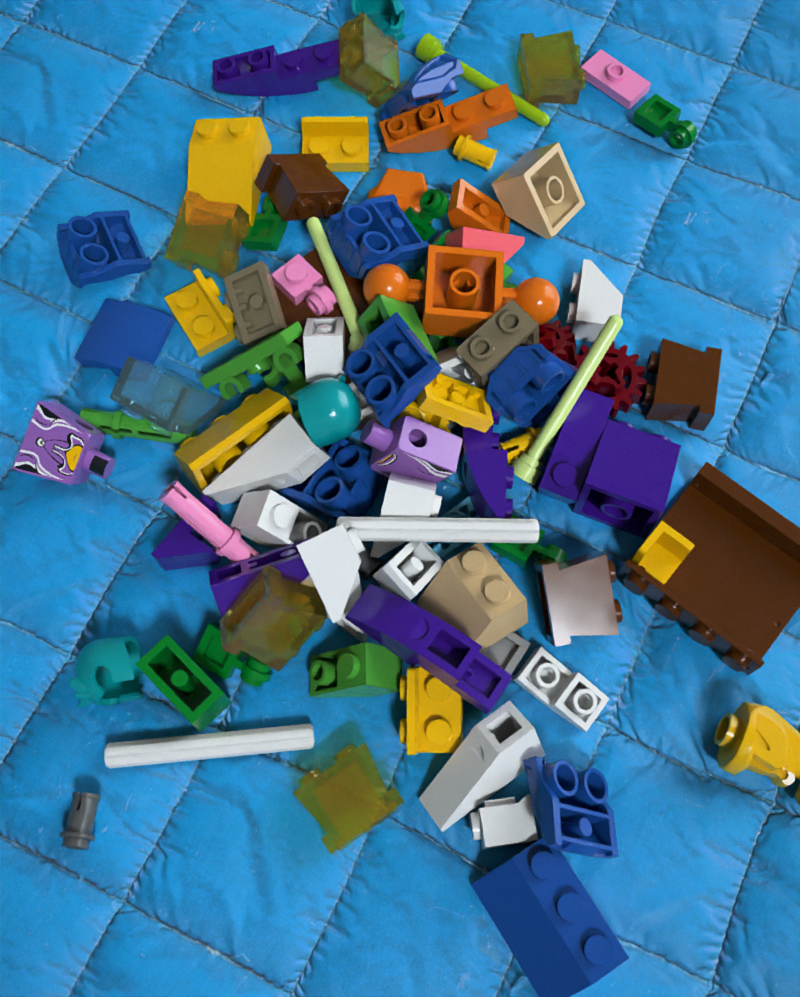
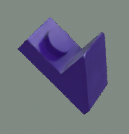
(184, 546)

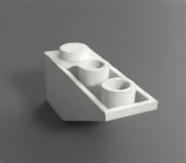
(275, 462)
(481, 765)

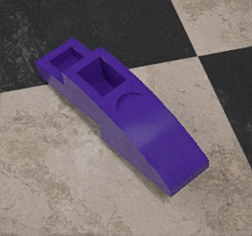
(274, 74)
(486, 471)
(430, 643)

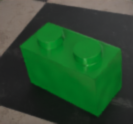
(183, 683)

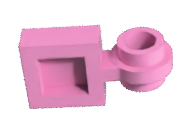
(300, 282)

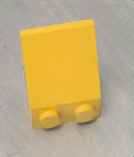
(227, 159)

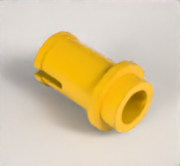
(474, 152)
(519, 444)

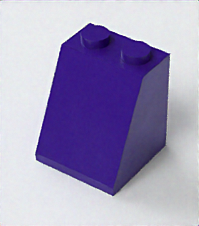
(628, 479)

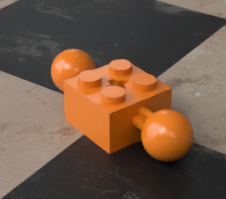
(461, 290)

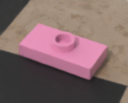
(615, 79)

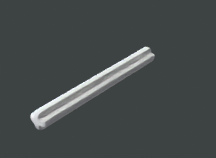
(443, 529)
(209, 746)

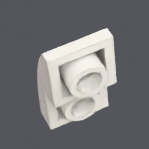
(561, 690)

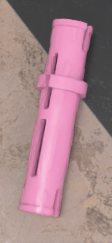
(205, 522)

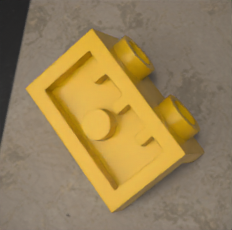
(339, 141)
(202, 314)
(456, 402)
(433, 714)

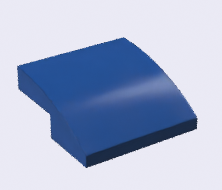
(124, 331)

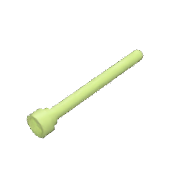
(337, 282)
(529, 464)

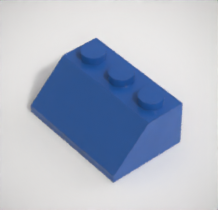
(549, 921)

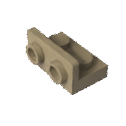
(254, 304)
(496, 340)

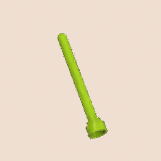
(431, 47)

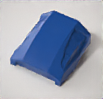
(427, 84)
(373, 235)
(100, 248)
(391, 368)
(528, 384)
(341, 485)
(572, 808)

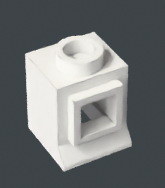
(504, 822)

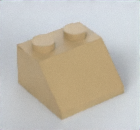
(540, 191)
(476, 597)

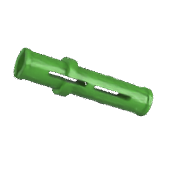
(122, 425)

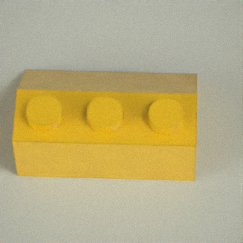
(229, 436)

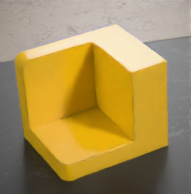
(662, 552)

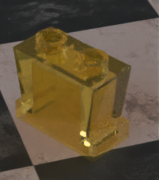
(368, 59)
(550, 68)
(208, 235)
(272, 619)
(347, 797)

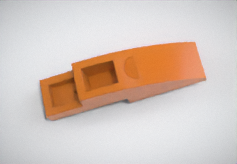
(439, 127)

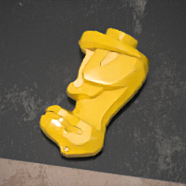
(760, 742)

